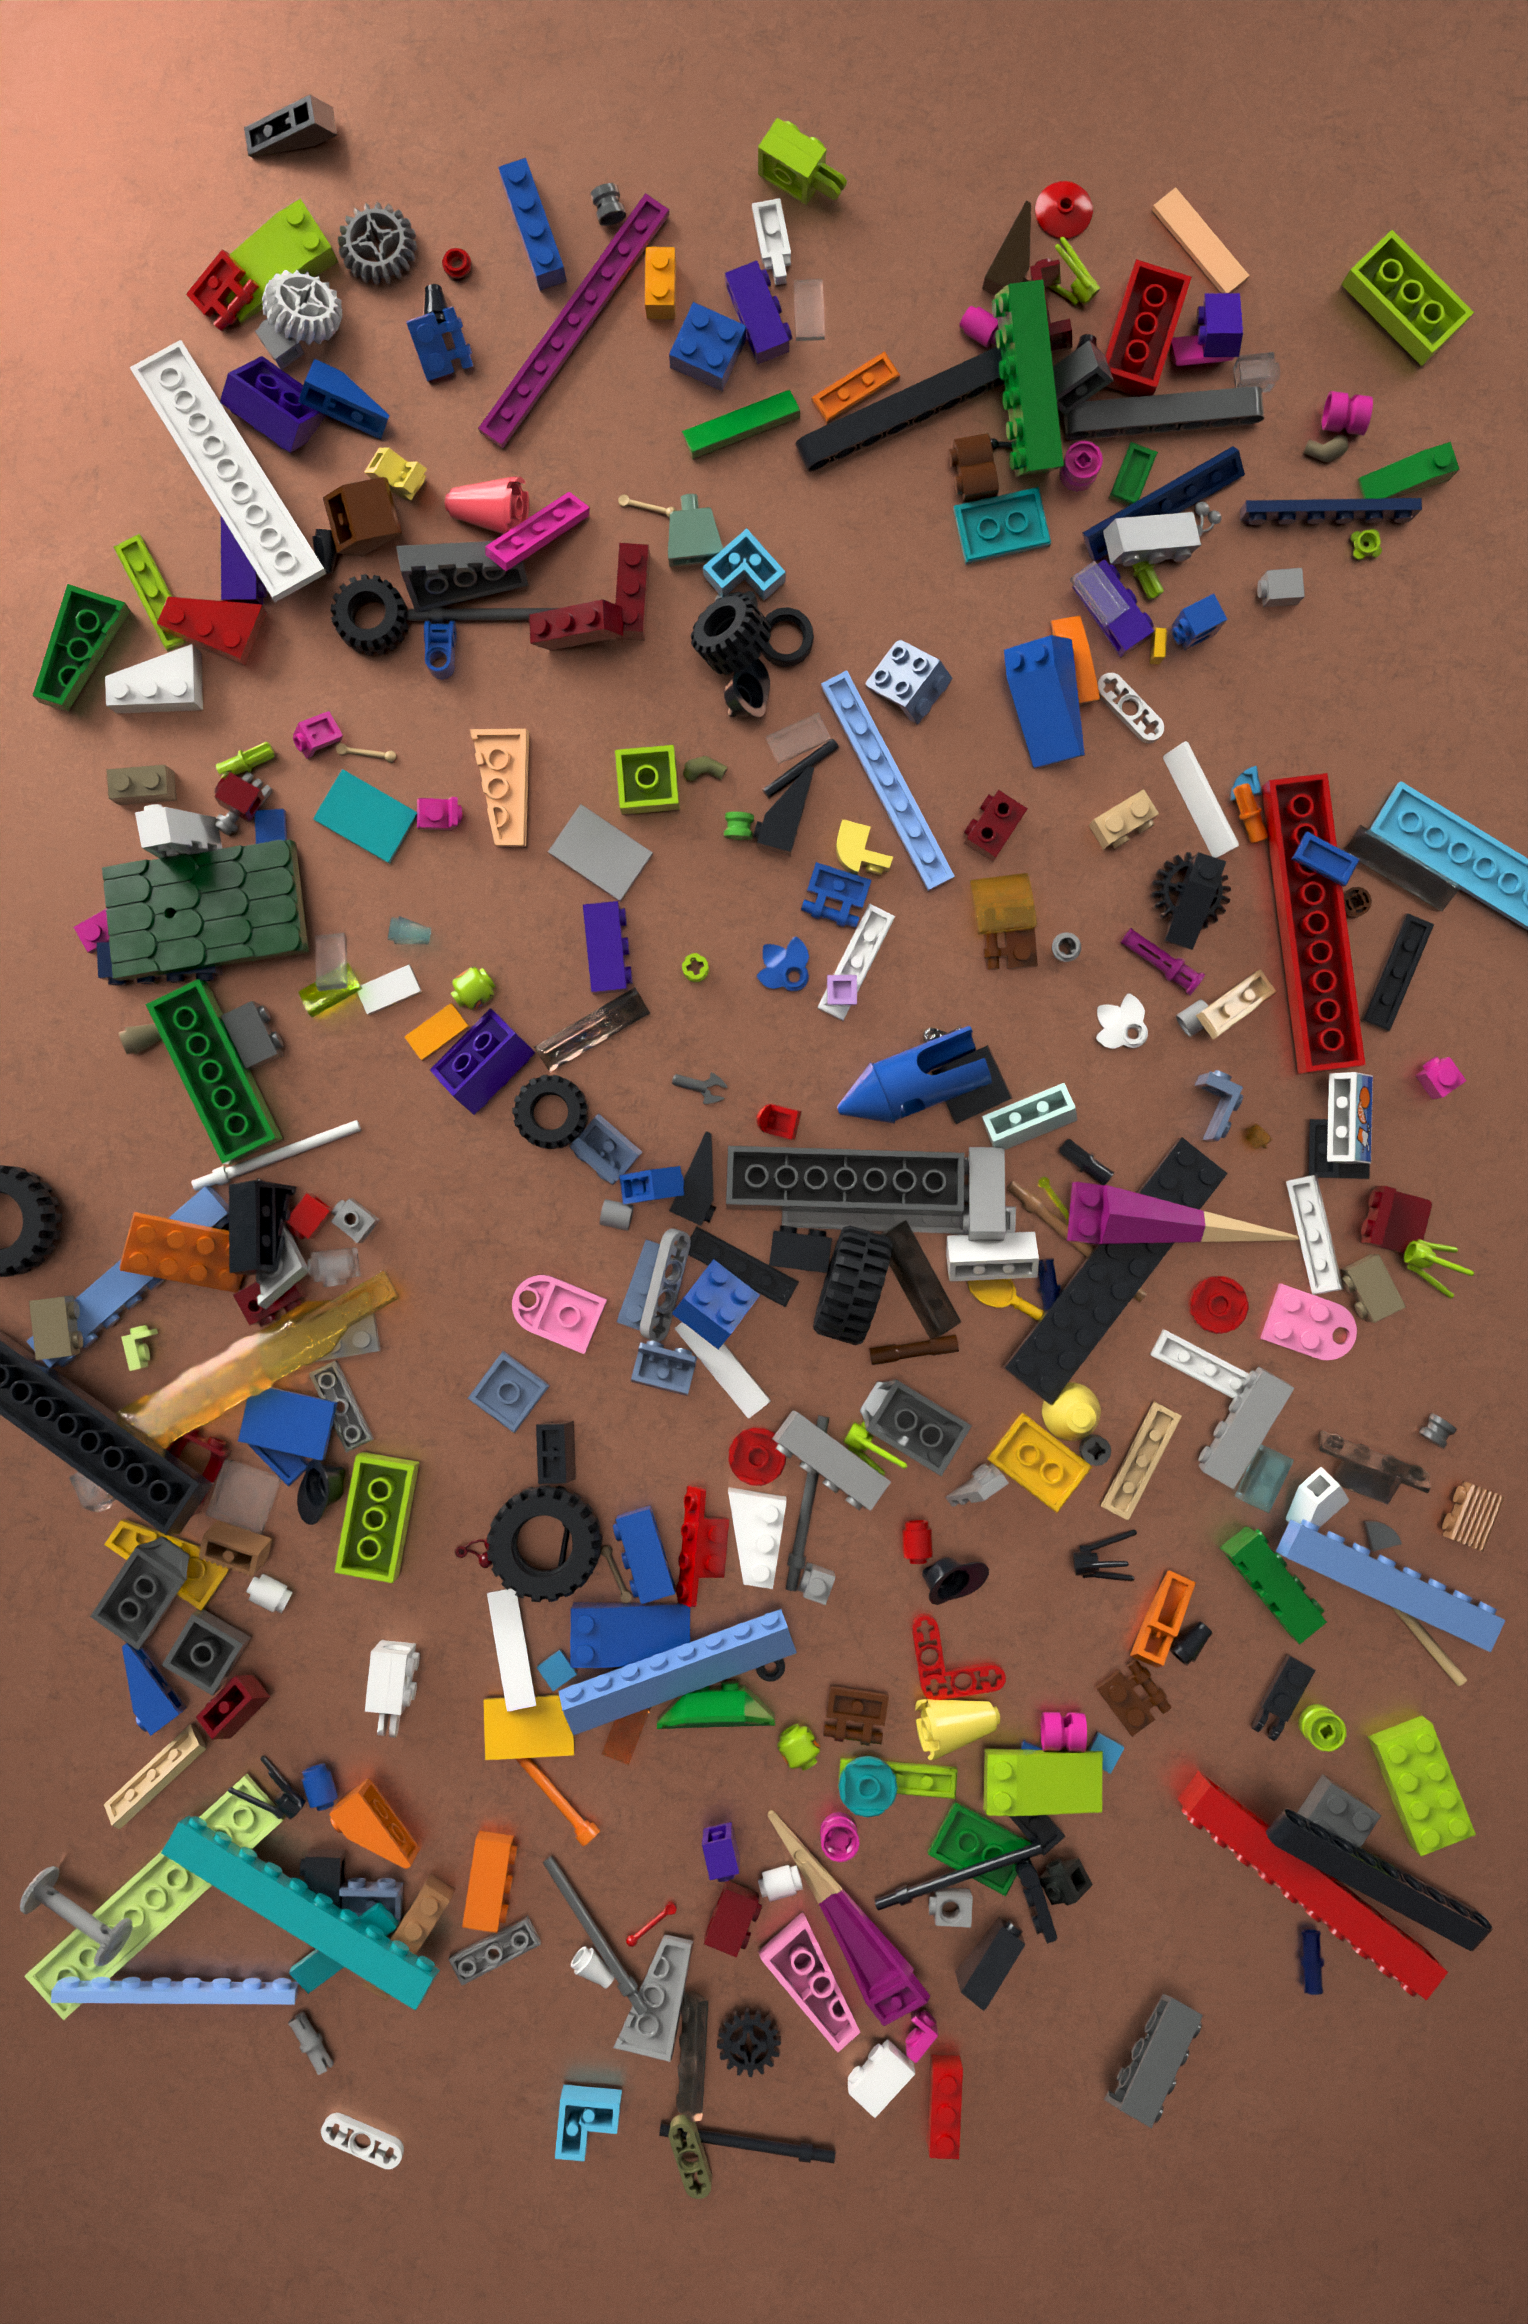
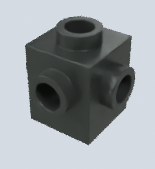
(1065, 1881)

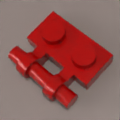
(216, 284)

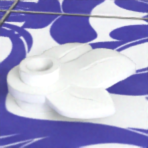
(1119, 1020)

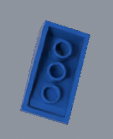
(1046, 698)
(625, 1632)

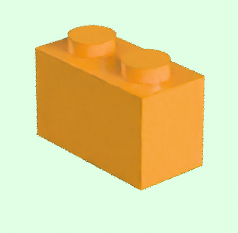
(660, 283)

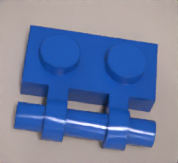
(431, 347)
(838, 886)

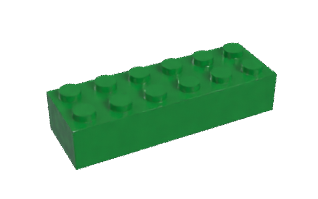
(1028, 378)
(213, 1072)

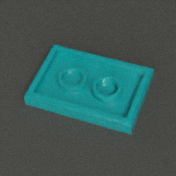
(1002, 525)
(365, 816)

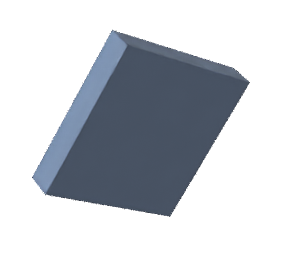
(508, 1391)

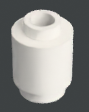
(269, 1593)
(780, 1882)

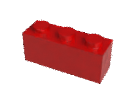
(944, 2106)

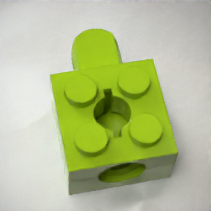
(797, 163)

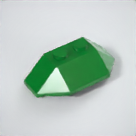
(717, 1707)

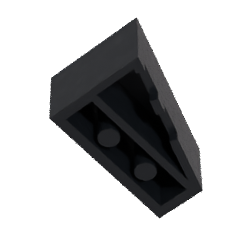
(257, 1225)

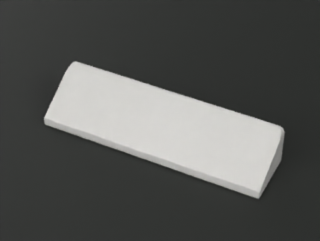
(1200, 800)
(727, 1372)

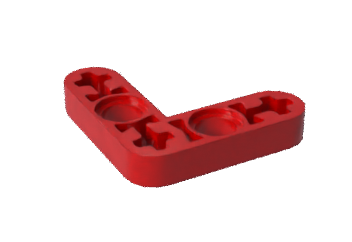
(938, 1671)

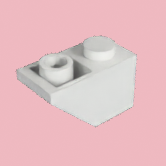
(1317, 1499)

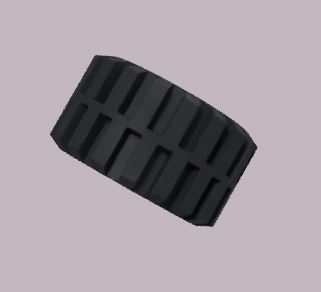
(359, 594)
(731, 634)
(526, 1103)

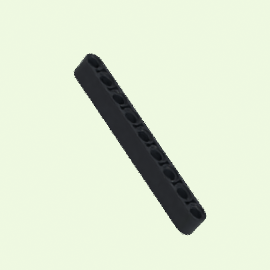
(900, 410)
(1378, 1879)

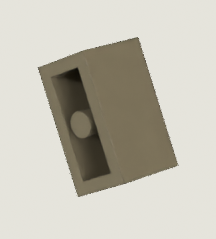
(141, 784)
(1371, 1288)
(55, 1327)

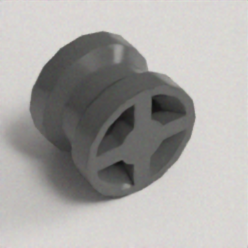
(1437, 1430)
(1089, 1449)

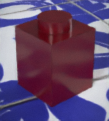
(238, 796)

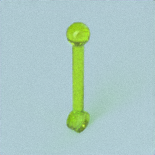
(1044, 1182)

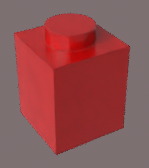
(309, 1217)

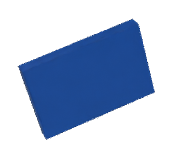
(288, 1422)

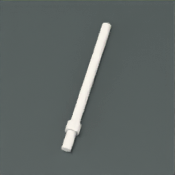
(223, 1175)

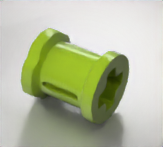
(700, 961)

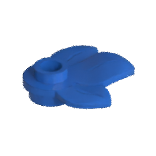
(782, 962)

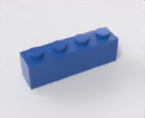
(532, 224)

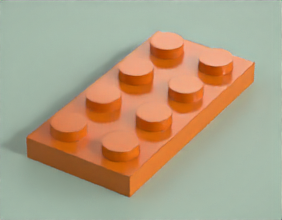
(179, 1252)

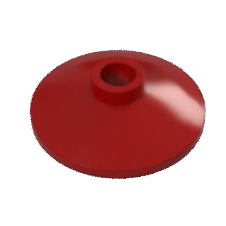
(1059, 221)

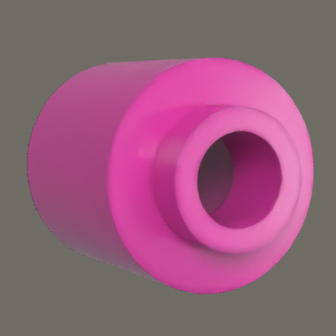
(980, 325)

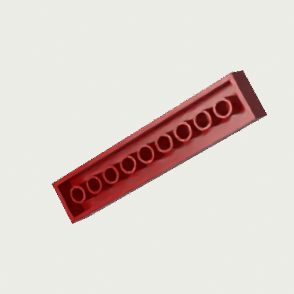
(1312, 929)
(1319, 1893)

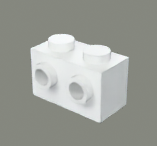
(880, 2077)

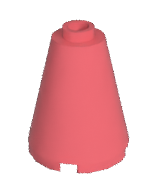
(490, 504)

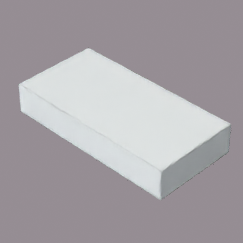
(389, 989)

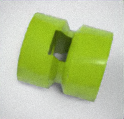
(1322, 1727)

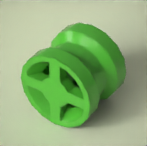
(738, 825)

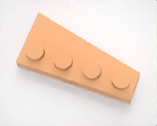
(504, 773)

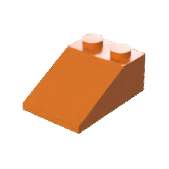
(372, 1824)

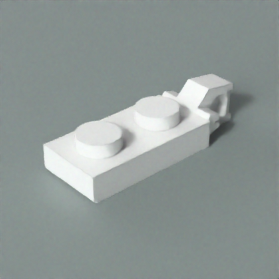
(772, 237)

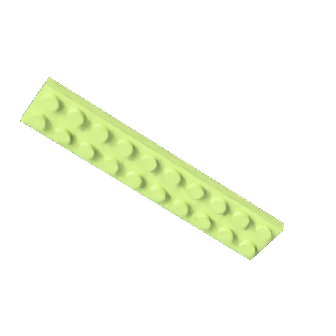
(152, 1898)

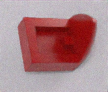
(778, 1120)

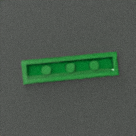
(741, 424)

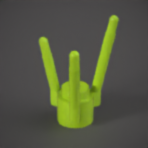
(1084, 286)
(1420, 1256)
(859, 1439)

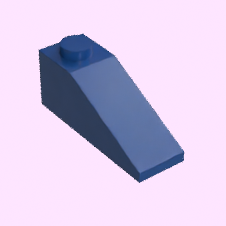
(340, 398)
(150, 1693)

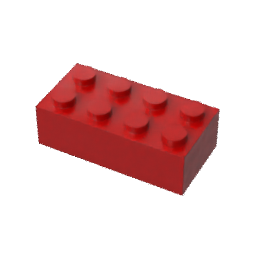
(1145, 327)

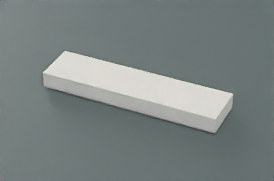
(860, 953)
(1314, 1234)
(1199, 1364)
(511, 1649)

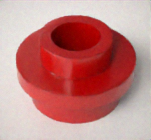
(452, 256)

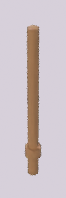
(1033, 1204)

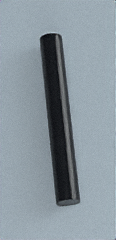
(793, 773)

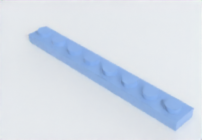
(887, 780)
(165, 1991)

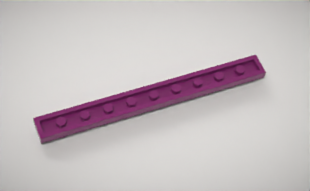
(574, 320)

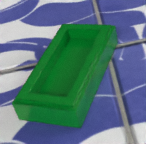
(1133, 474)

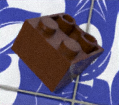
(362, 516)

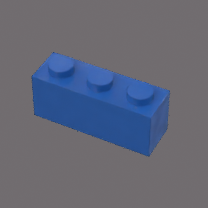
(644, 1555)

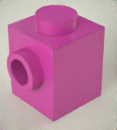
(1440, 1077)

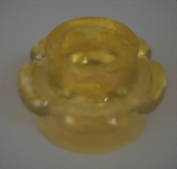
(1258, 1136)

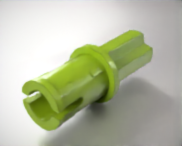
(1148, 579)
(246, 760)

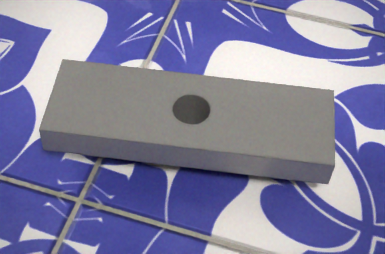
(350, 1423)
(509, 1942)

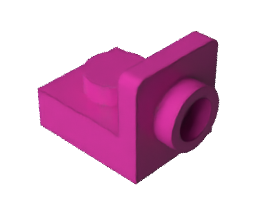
(316, 734)
(438, 813)
(921, 2039)

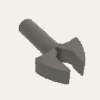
(701, 1086)

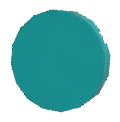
(867, 1786)

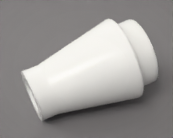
(591, 1967)

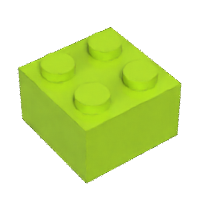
(647, 779)

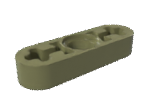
(686, 2168)

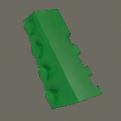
(77, 644)
(1274, 1584)

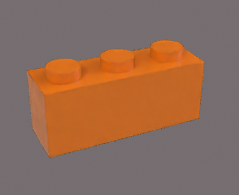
(489, 1881)

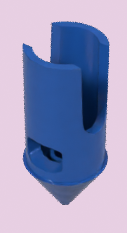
(901, 1082)

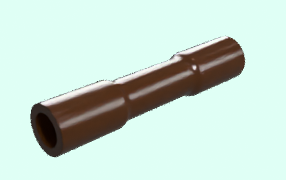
(932, 1347)

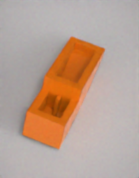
(1085, 673)
(1163, 1620)

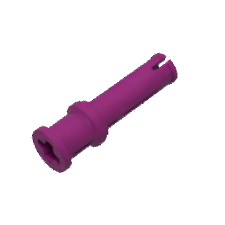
(1178, 965)

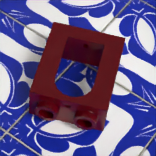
(1059, 331)
(218, 1455)

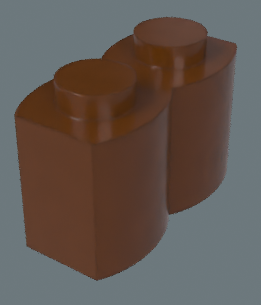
(975, 468)

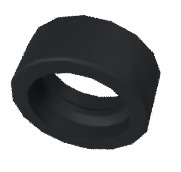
(803, 622)

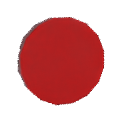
(1218, 1304)
(755, 1457)

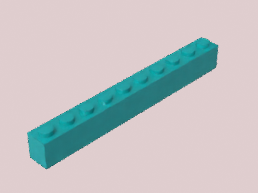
(301, 1911)

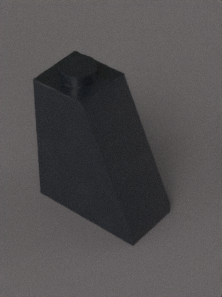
(990, 1962)

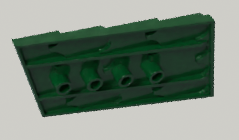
(204, 909)

